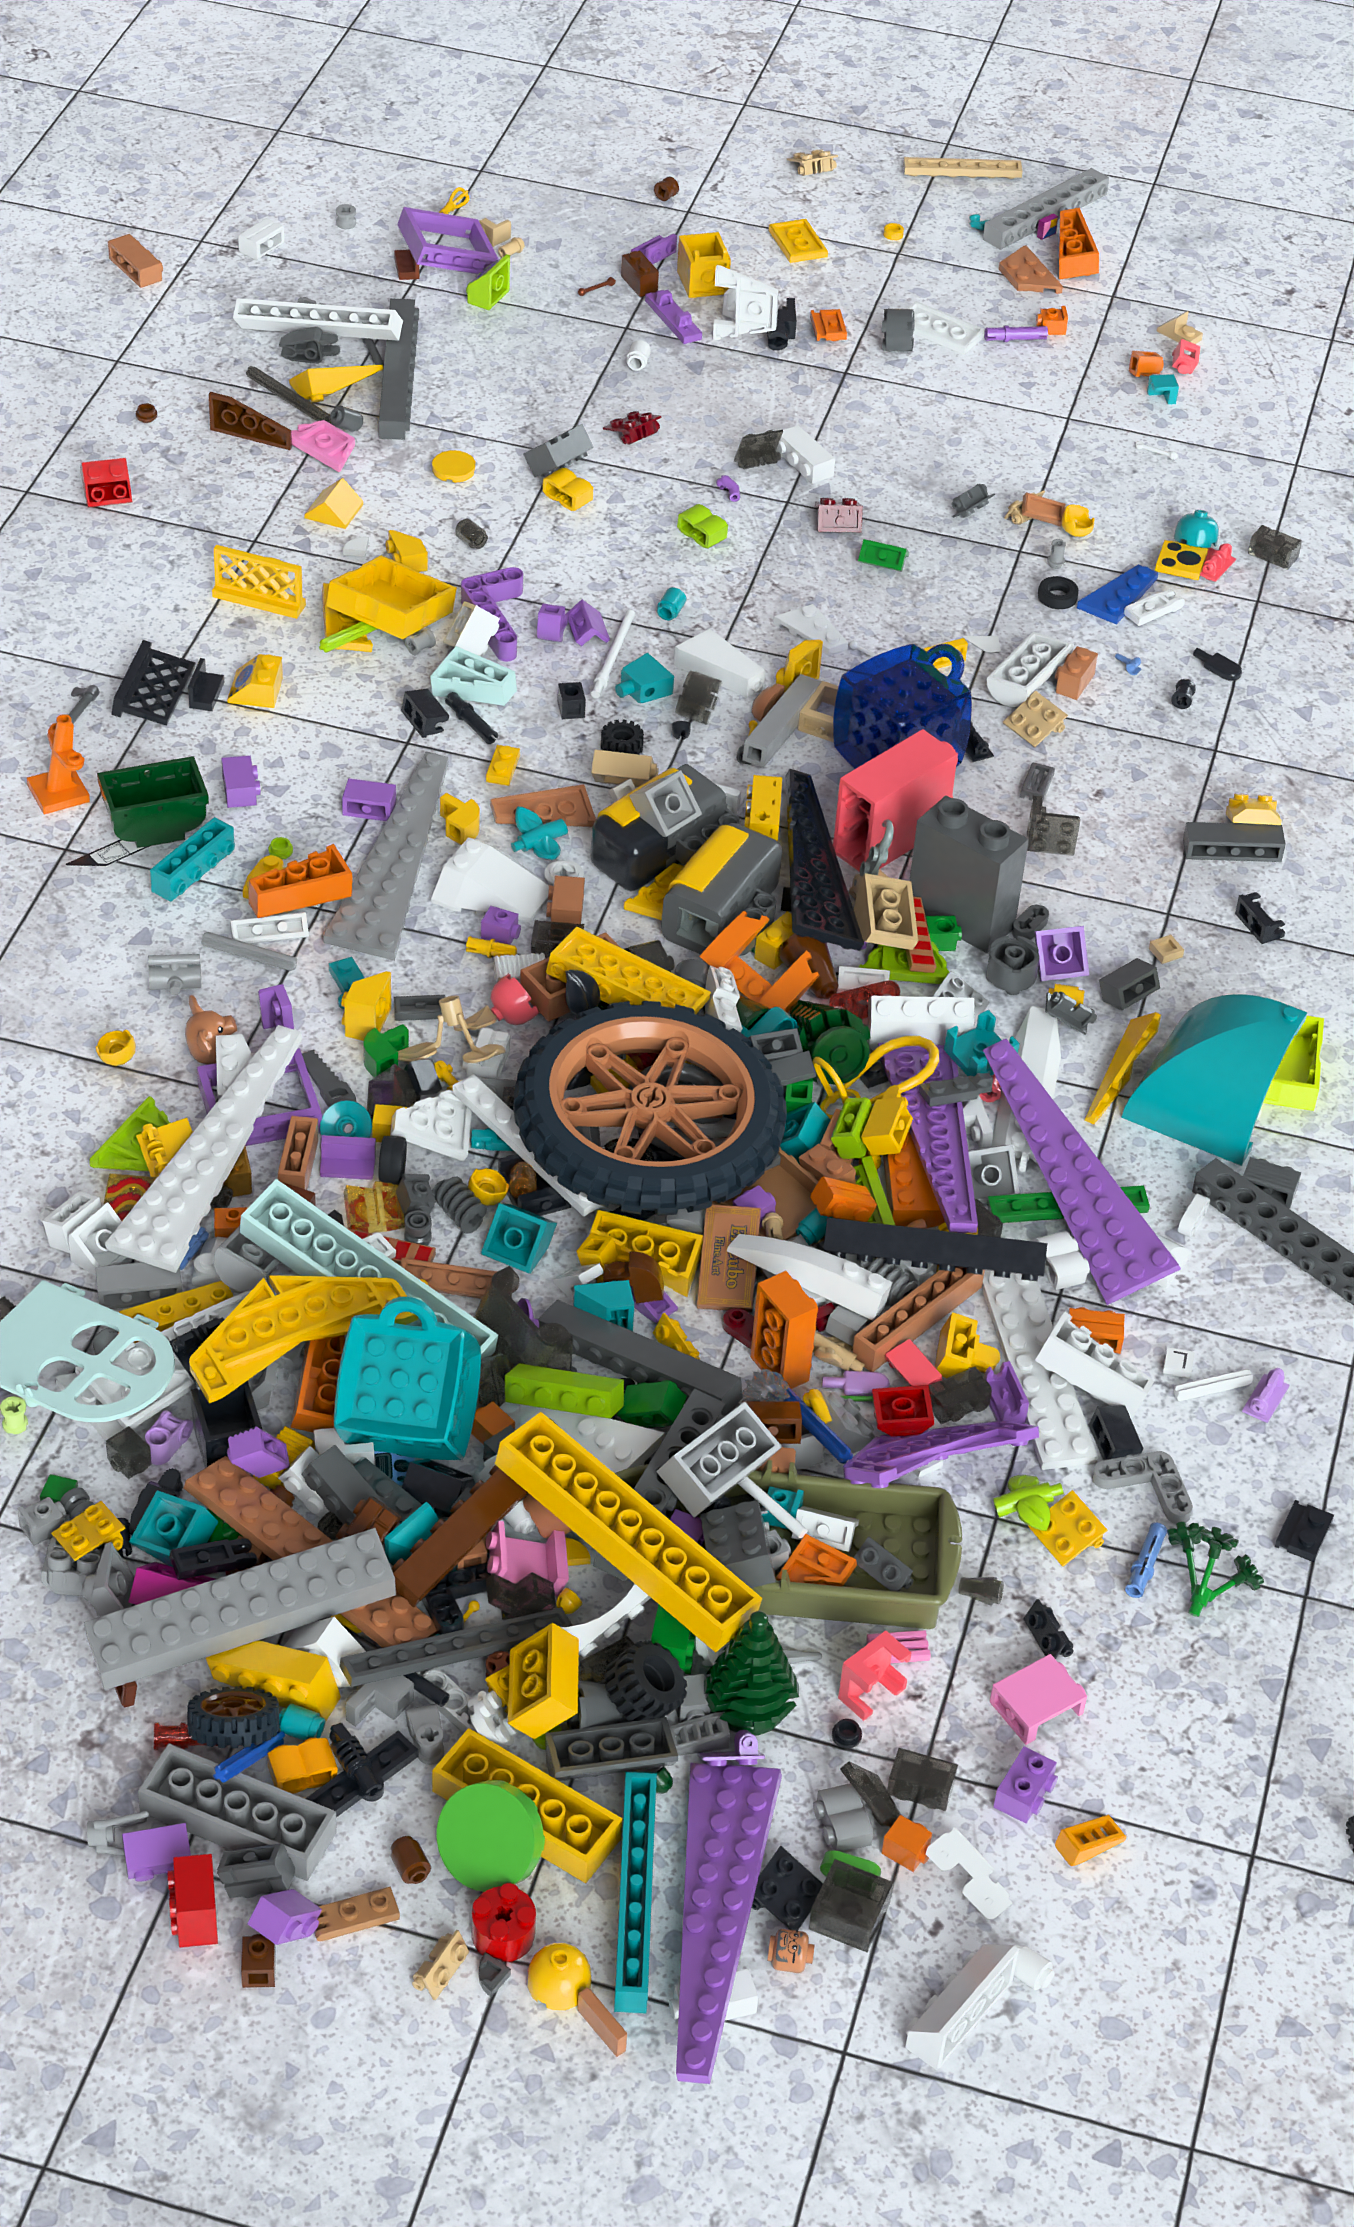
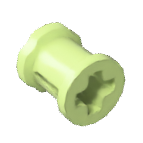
(13, 1412)

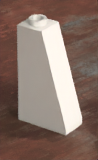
(719, 659)

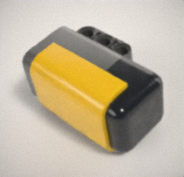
(635, 851)

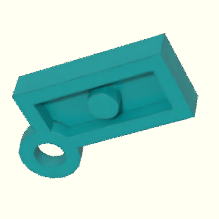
(345, 973)

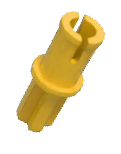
(489, 947)

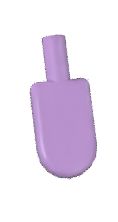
(857, 1383)

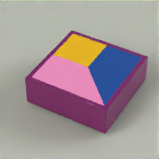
(1047, 226)

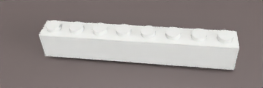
(329, 318)

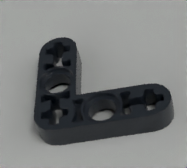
(447, 1591)

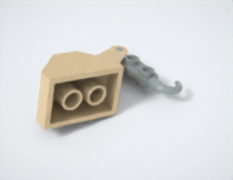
(883, 903)

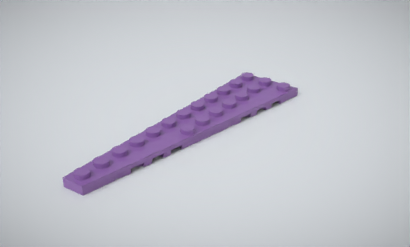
(938, 1136)

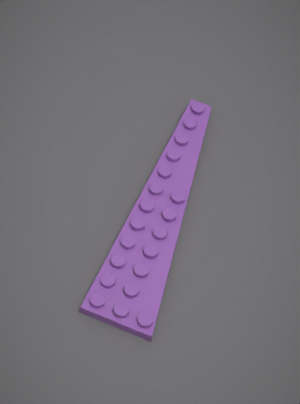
(1105, 1223)
(724, 1855)

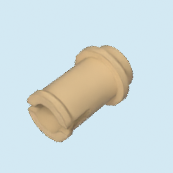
(516, 245)
(772, 1224)

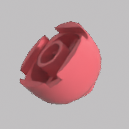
(511, 1002)

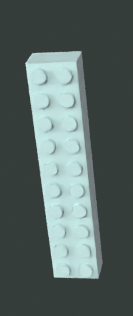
(321, 1246)

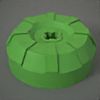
(490, 1835)

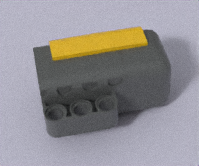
(721, 880)

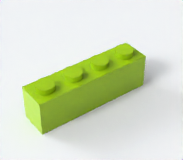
(564, 1390)

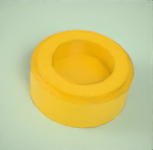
(893, 231)

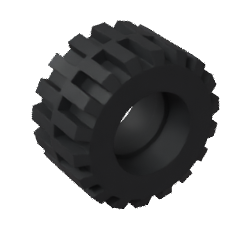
(645, 1682)

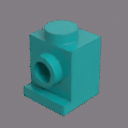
(787, 1500)

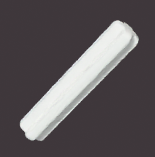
(1213, 1385)

